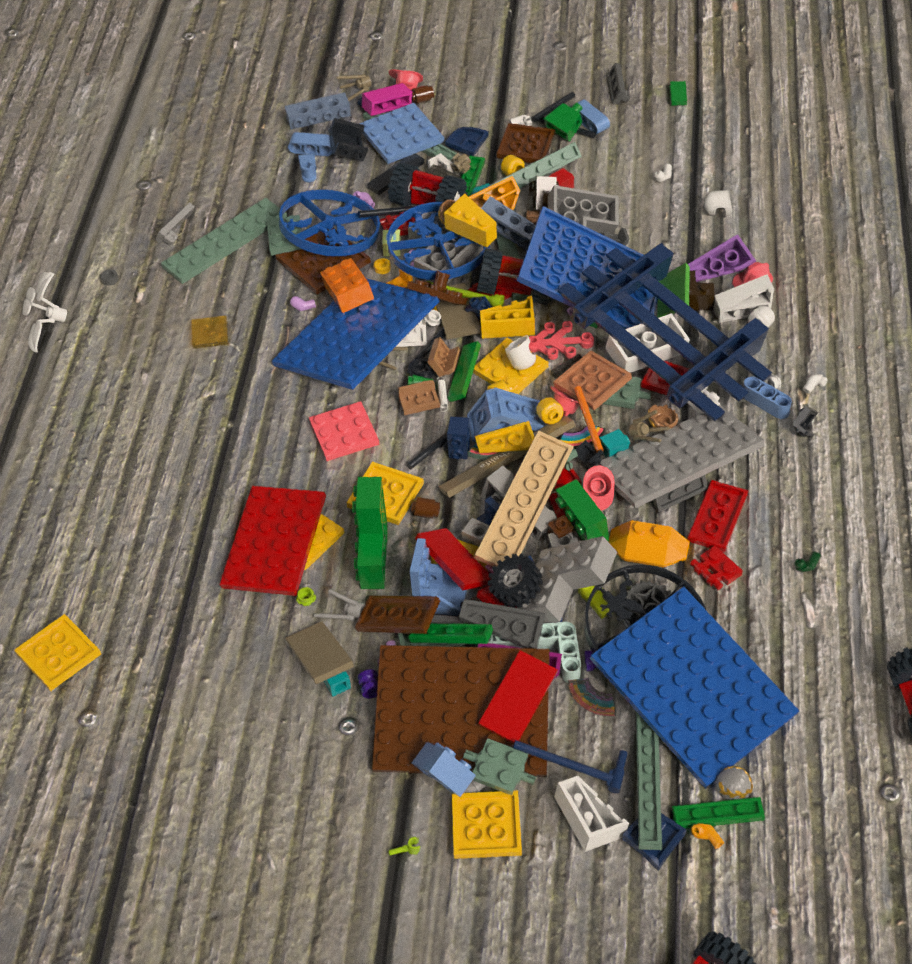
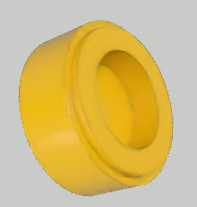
(382, 266)

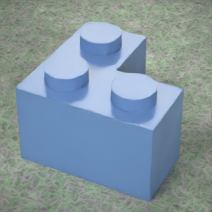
(442, 766)

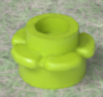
(303, 593)

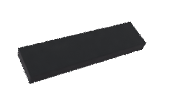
(382, 182)

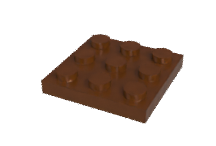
(525, 142)

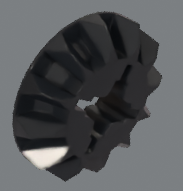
(419, 364)

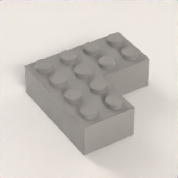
(585, 207)
(436, 260)
(568, 569)

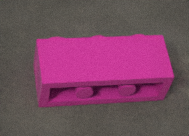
(386, 99)

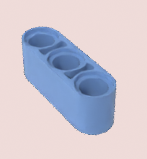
(592, 118)
(310, 143)
(767, 398)

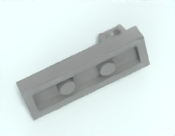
(167, 232)

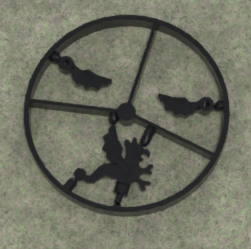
(618, 603)

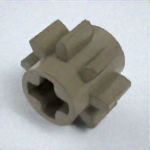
(461, 163)

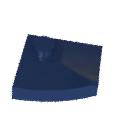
(467, 140)
(671, 836)

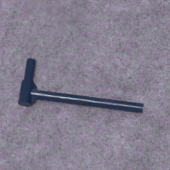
(613, 778)

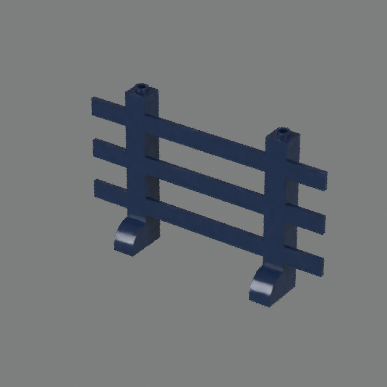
(647, 273)

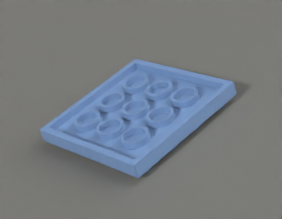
(401, 133)

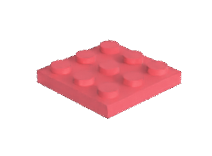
(344, 431)

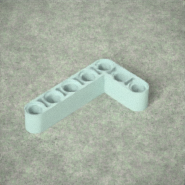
(556, 640)

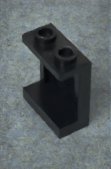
(347, 140)

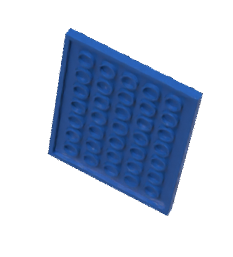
(563, 250)
(351, 344)
(694, 686)

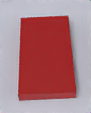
(717, 515)
(455, 559)
(518, 697)

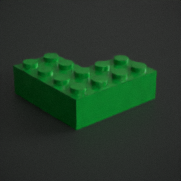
(371, 532)

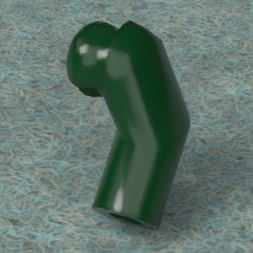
(809, 565)

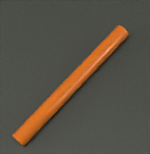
(588, 418)

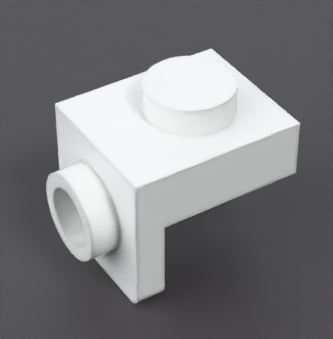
(440, 161)

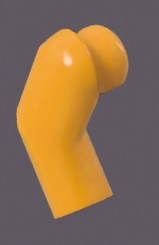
(707, 832)

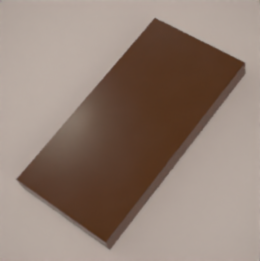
(397, 614)

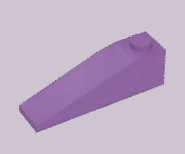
(723, 260)

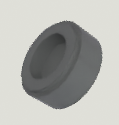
(109, 277)

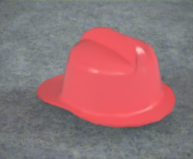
(408, 78)
(752, 272)
(568, 403)
(600, 486)

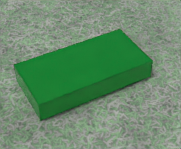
(678, 93)

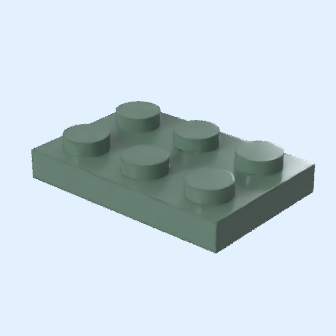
(277, 242)

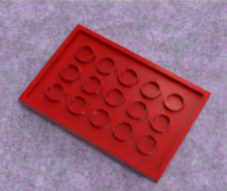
(273, 540)

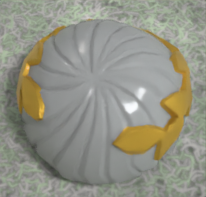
(734, 783)

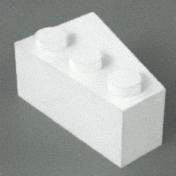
(743, 299)
(587, 815)

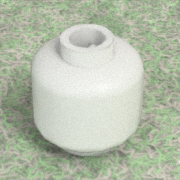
(763, 314)

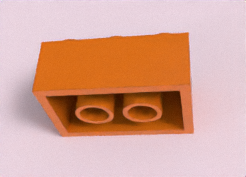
(347, 285)

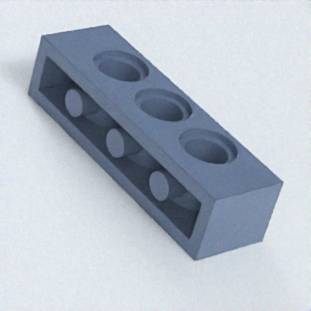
(317, 110)
(509, 222)

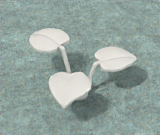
(54, 312)

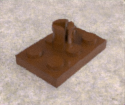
(438, 289)

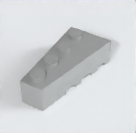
(497, 487)

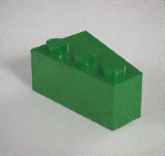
(582, 511)

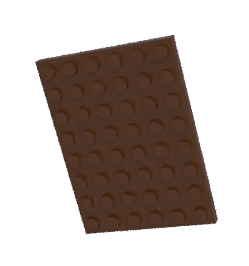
(441, 698)

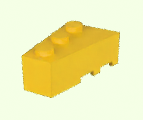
(470, 221)
(508, 320)

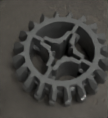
(646, 594)

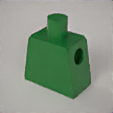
(565, 120)

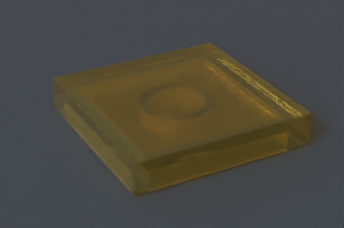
(209, 332)

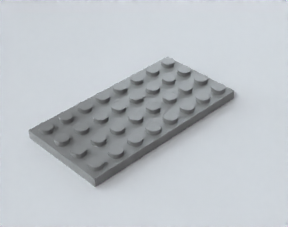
(681, 456)

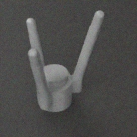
(352, 607)

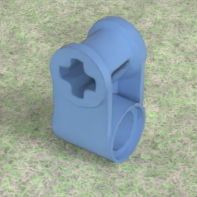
(308, 167)

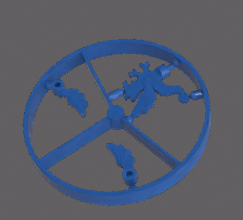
(328, 222)
(425, 228)

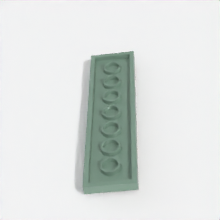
(221, 241)

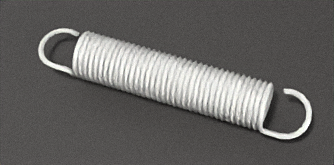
(442, 394)

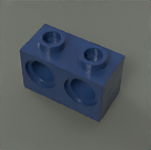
(458, 437)

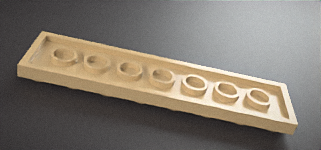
(524, 499)

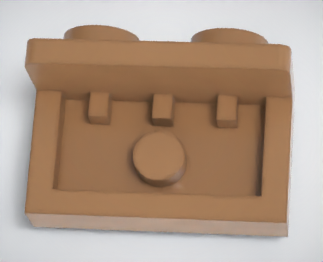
(442, 358)
(418, 397)

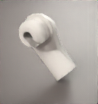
(522, 120)
(666, 174)
(814, 380)

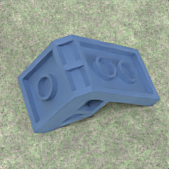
(502, 409)
(432, 580)

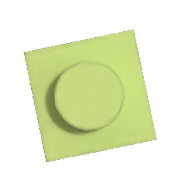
(396, 237)

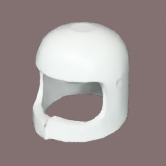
(716, 200)
(520, 355)

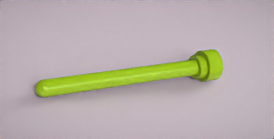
(494, 300)

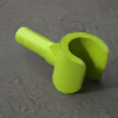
(407, 848)

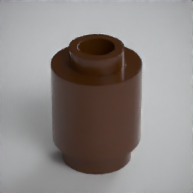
(422, 94)
(425, 507)

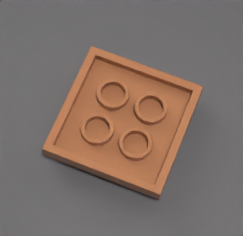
(596, 377)

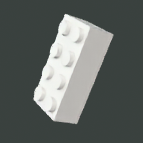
(628, 361)

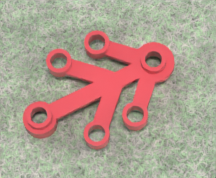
(538, 342)

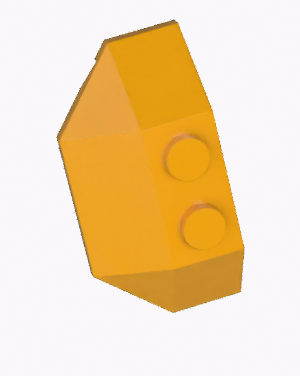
(503, 191)
(648, 543)

